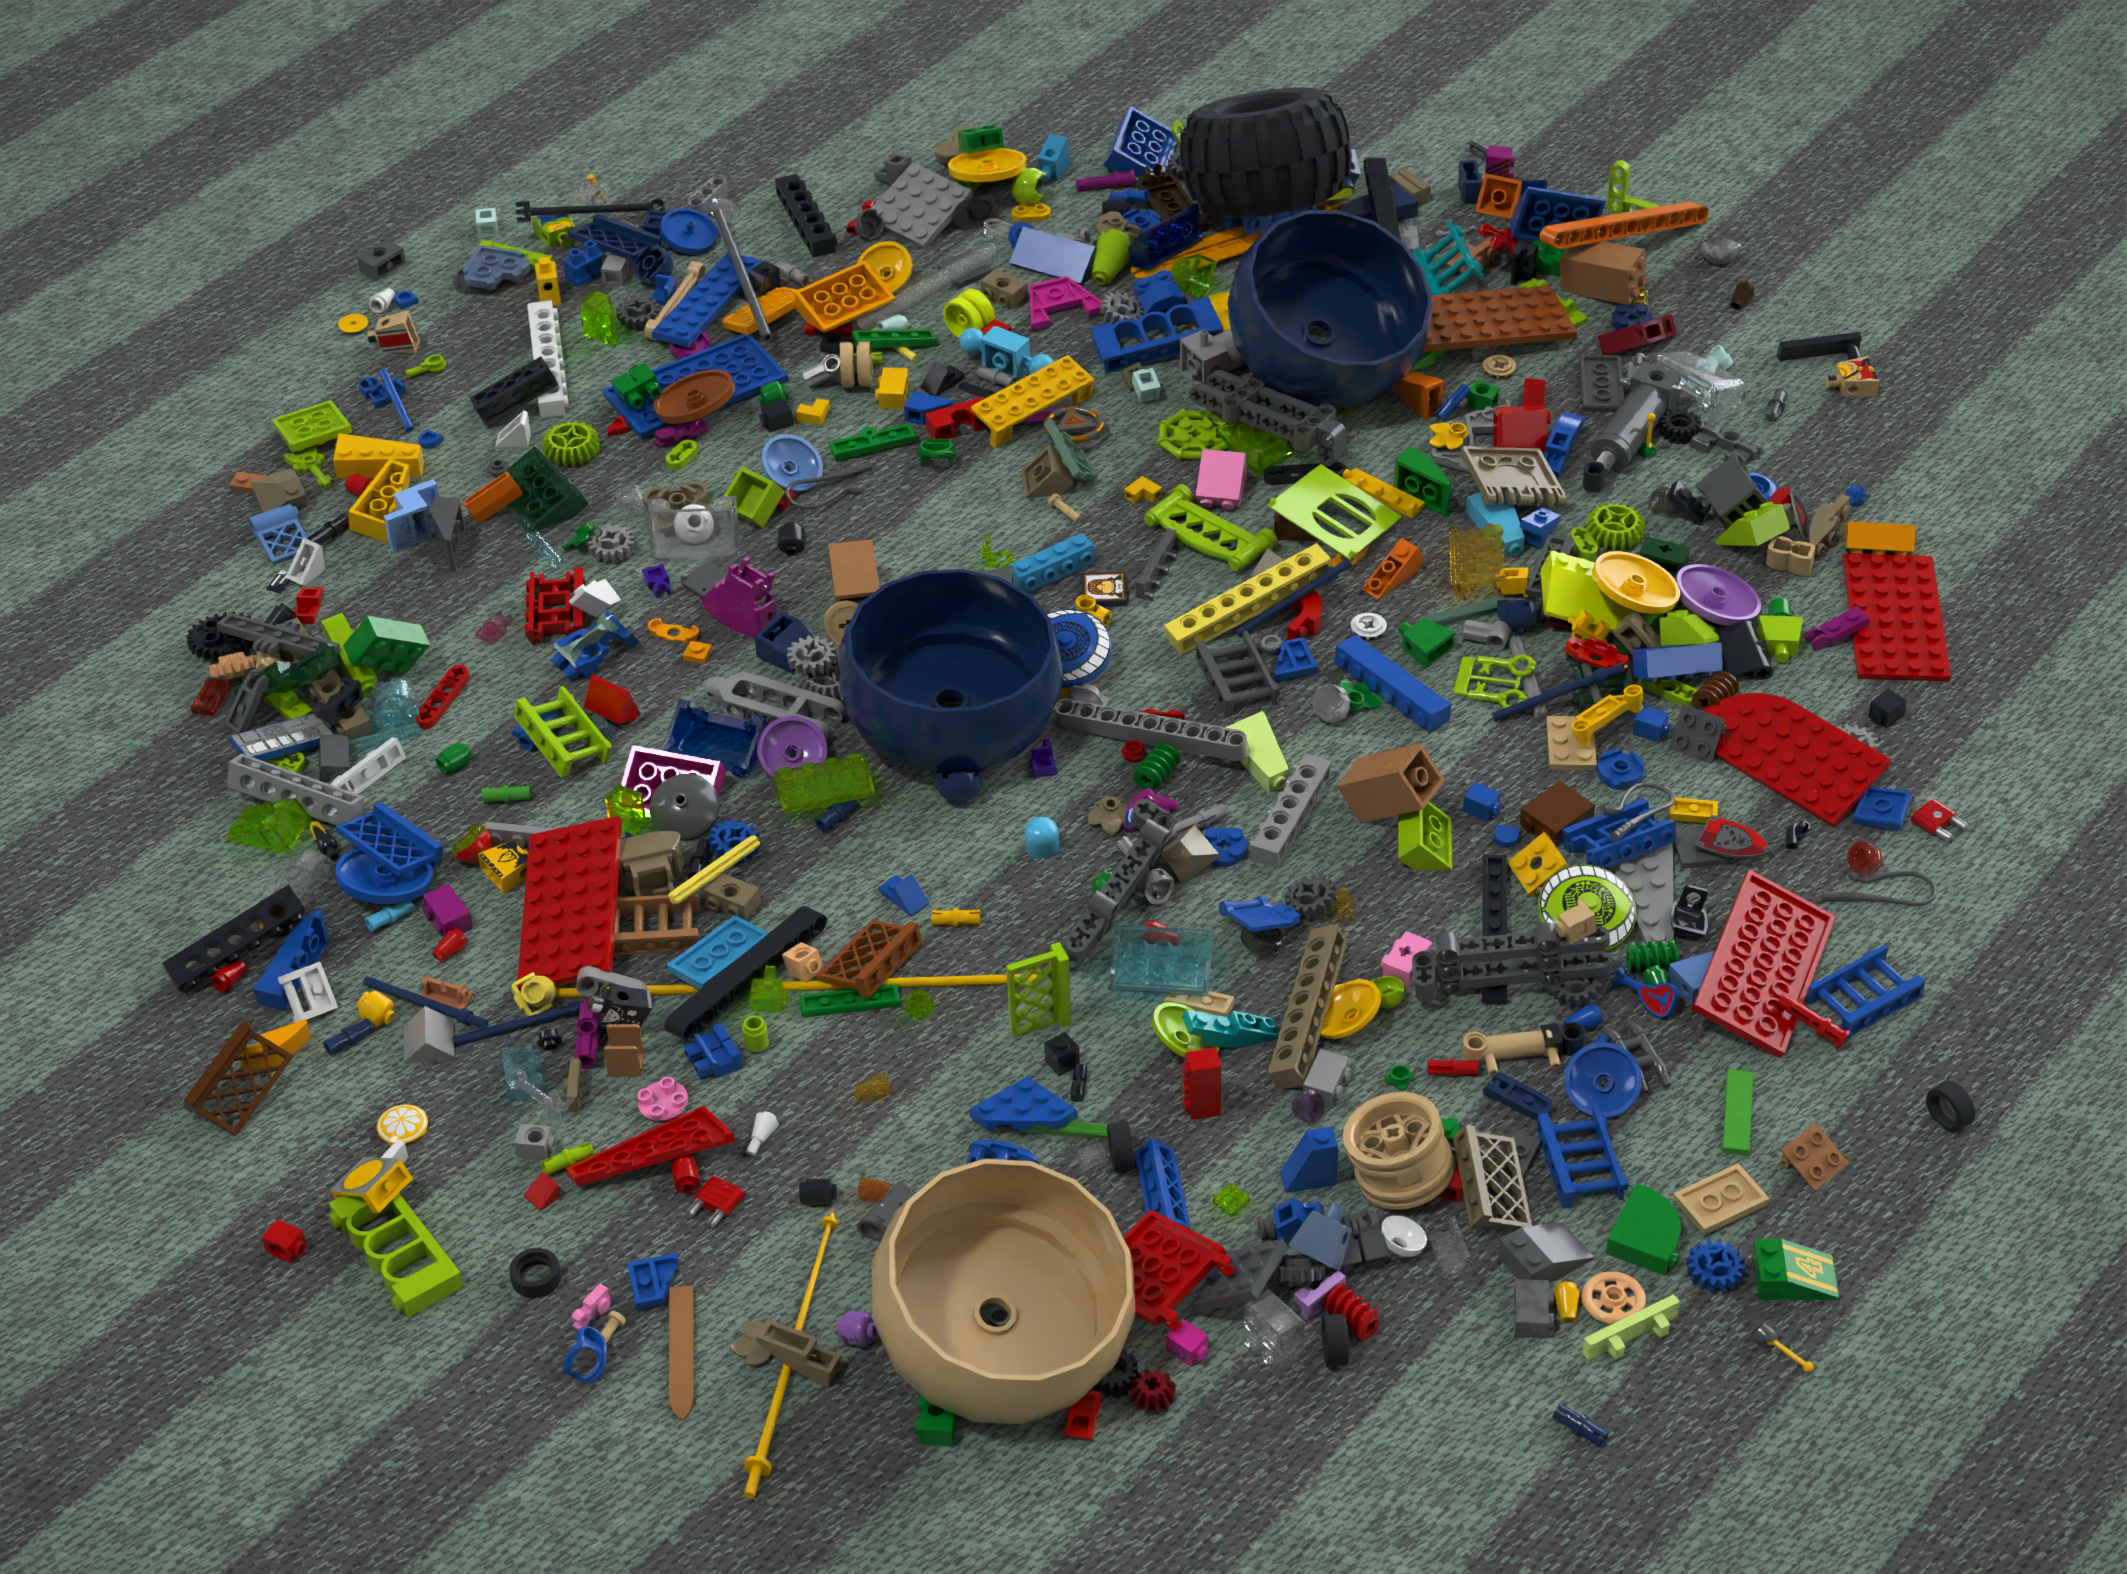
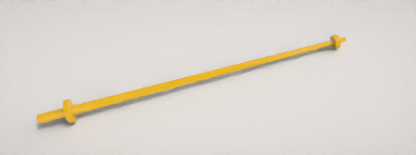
(758, 1464)

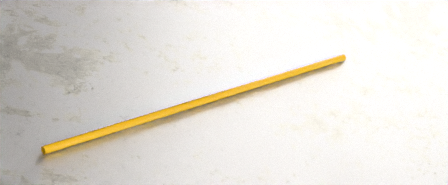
(818, 985)

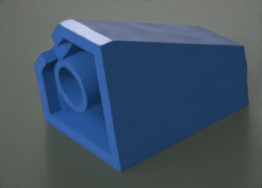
(1312, 1162)

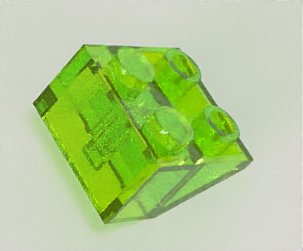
(1194, 274)
(598, 317)

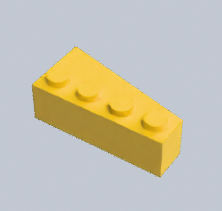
(369, 455)
(378, 500)

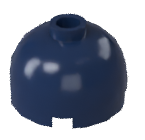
(651, 262)
(1519, 613)
(958, 785)

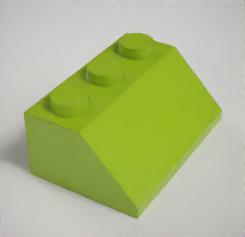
(1425, 839)

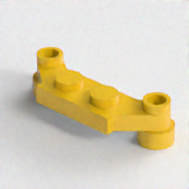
(1604, 712)

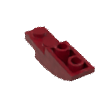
(1637, 335)

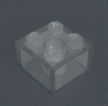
(1273, 1330)

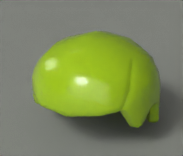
(1391, 990)

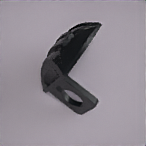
(1688, 919)

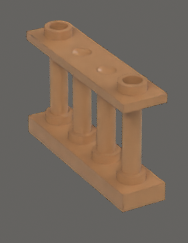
(655, 941)

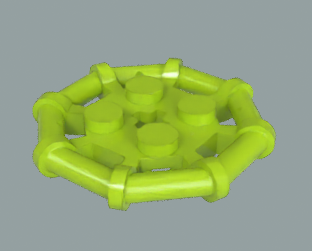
(1190, 446)

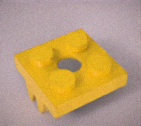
(1551, 863)

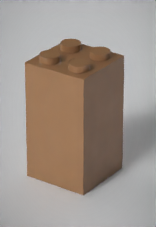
(1603, 271)
(853, 571)
(1390, 783)

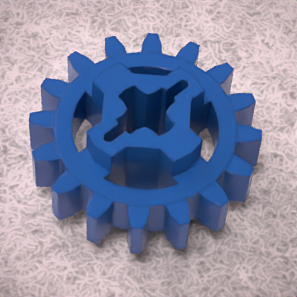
(731, 835)
(1715, 1265)

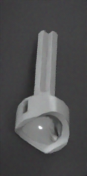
(1155, 881)

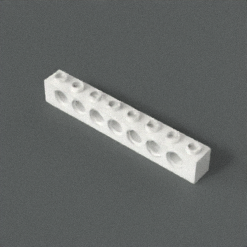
(547, 343)

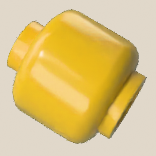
(376, 1008)

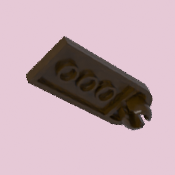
(1165, 192)

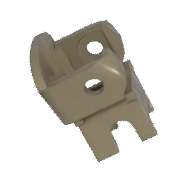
(649, 863)

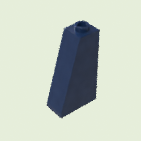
(1405, 205)

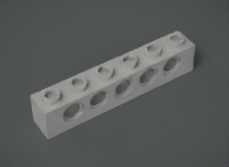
(275, 783)
(1290, 810)

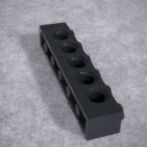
(805, 215)
(283, 899)

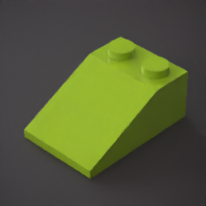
(1756, 526)

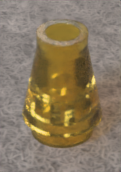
(873, 1087)

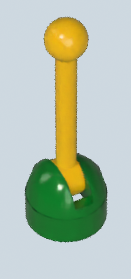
(1648, 448)

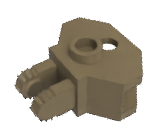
(1117, 222)

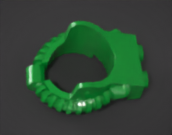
(936, 450)

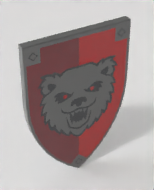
(1731, 839)

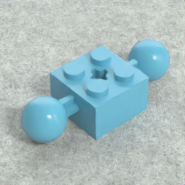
(1003, 351)

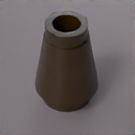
(1743, 293)

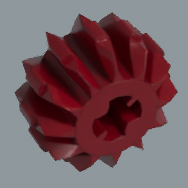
(1152, 1391)

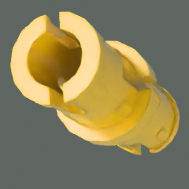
(955, 917)

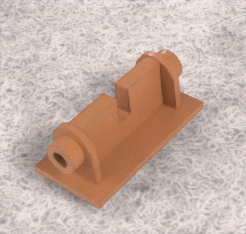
(448, 993)

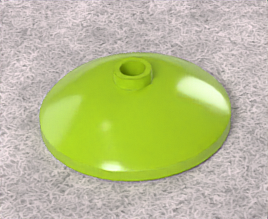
(1172, 1031)

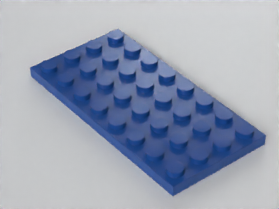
(739, 357)

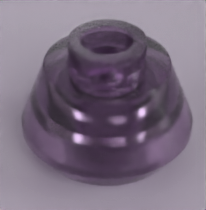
(1308, 1106)

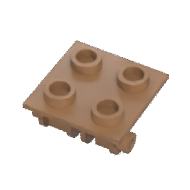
(1813, 1156)

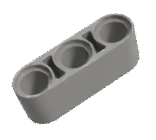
(702, 197)
(602, 980)

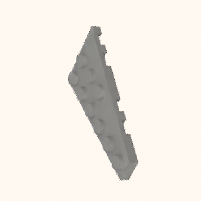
(1651, 885)

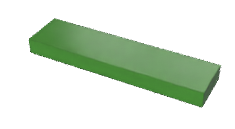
(1737, 1112)

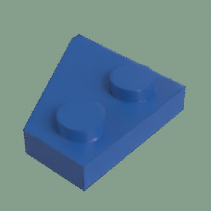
(1294, 660)
(652, 1279)

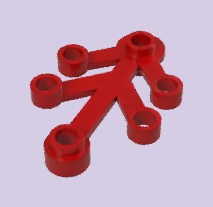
(1500, 237)

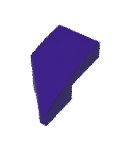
(1042, 760)

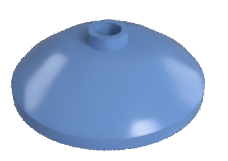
(792, 454)

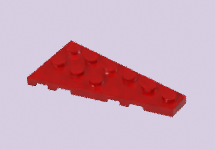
(676, 1138)

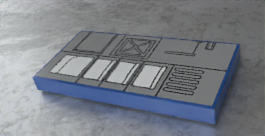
(281, 738)

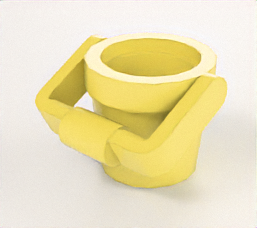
(537, 991)

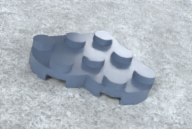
(492, 265)

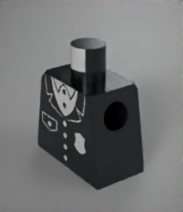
(621, 1006)

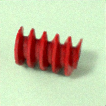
(1358, 1316)

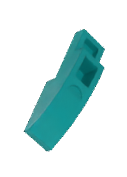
(1232, 1031)

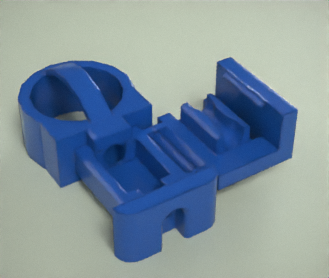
(382, 396)

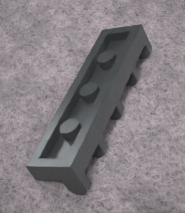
(1156, 565)

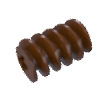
(1715, 689)

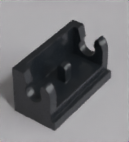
(1524, 262)
(340, 703)

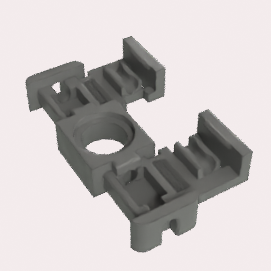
(1710, 433)

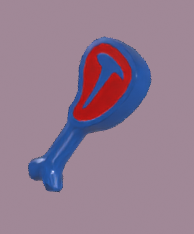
(1657, 999)

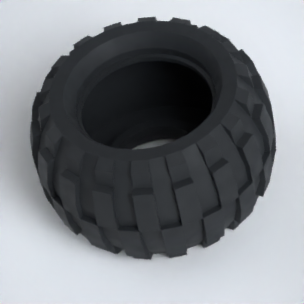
(1265, 152)

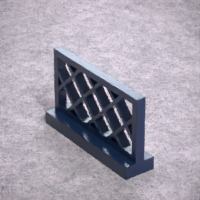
(615, 237)

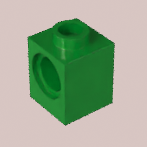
(1483, 395)

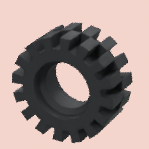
(1672, 419)
(1121, 1384)

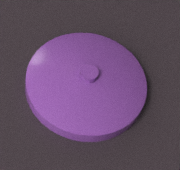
(1717, 594)

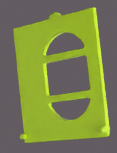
(1316, 488)

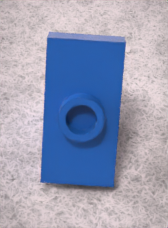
(1538, 526)
(1291, 1216)

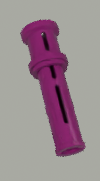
(1115, 180)

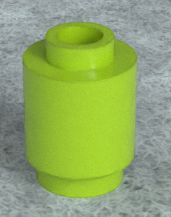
(755, 1034)

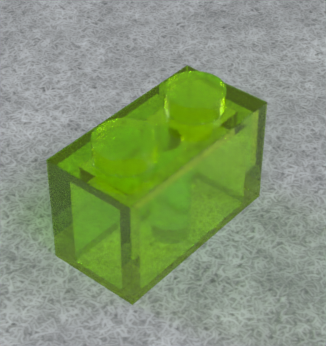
(629, 806)

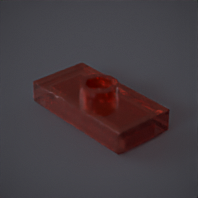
(210, 696)

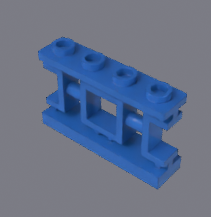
(1602, 851)

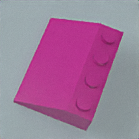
(651, 767)

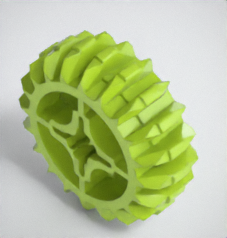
(570, 443)
(1616, 526)

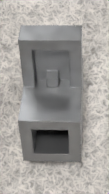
(893, 168)

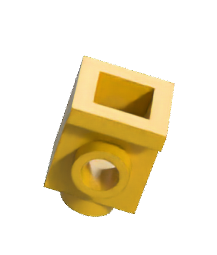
(1515, 582)

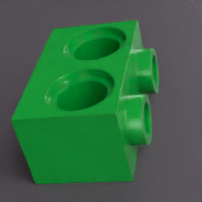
(980, 139)

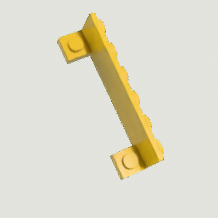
(1031, 396)

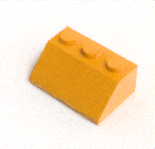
(1879, 538)

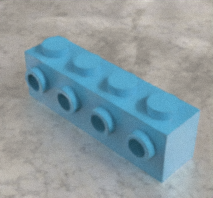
(1053, 563)

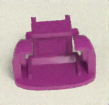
(735, 598)

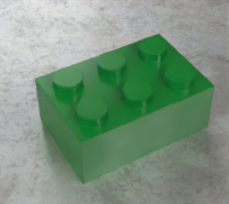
(386, 645)

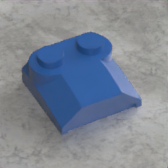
(1158, 292)

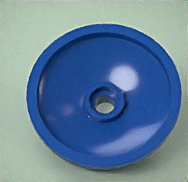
(1599, 1063)

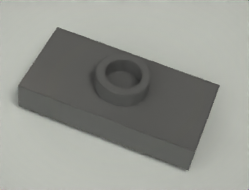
(1526, 1149)

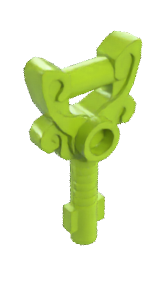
(308, 462)

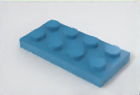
(715, 952)

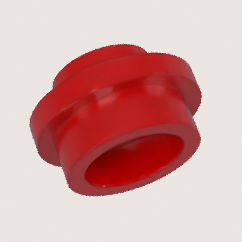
(1133, 750)

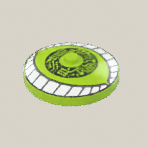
(1602, 893)

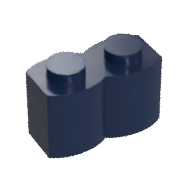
(1469, 180)

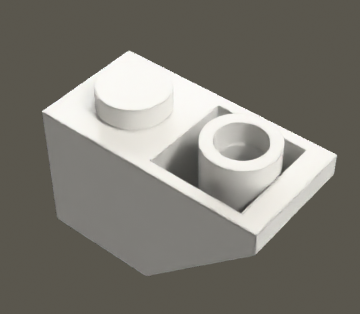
(595, 598)

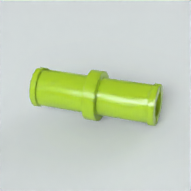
(567, 1158)

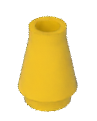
(1566, 1299)

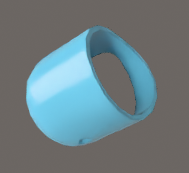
(1041, 837)

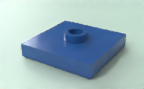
(1883, 808)

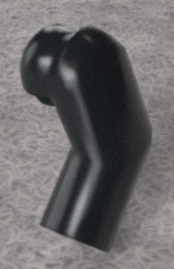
(1795, 833)

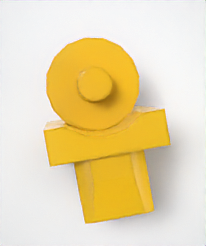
(1582, 629)

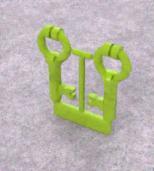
(1466, 668)

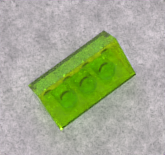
(823, 783)

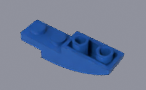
(1562, 440)

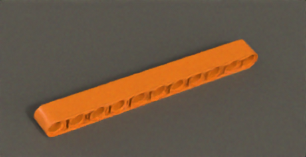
(1623, 225)

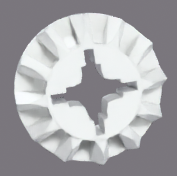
(1365, 620)

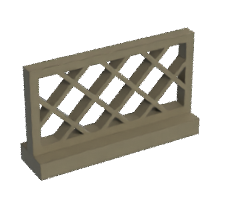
(1474, 1179)

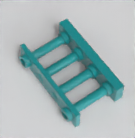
(1436, 281)

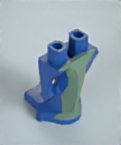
(581, 646)

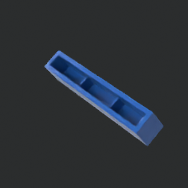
(1392, 683)

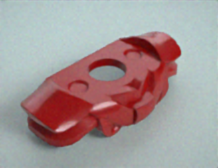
(1591, 647)

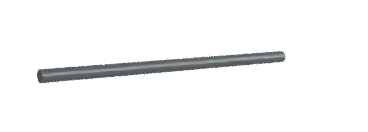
(743, 276)

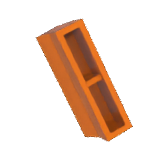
(492, 497)

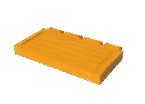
(773, 305)

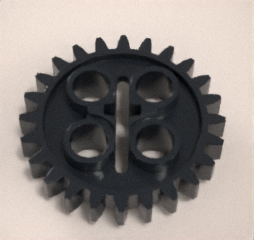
(207, 640)

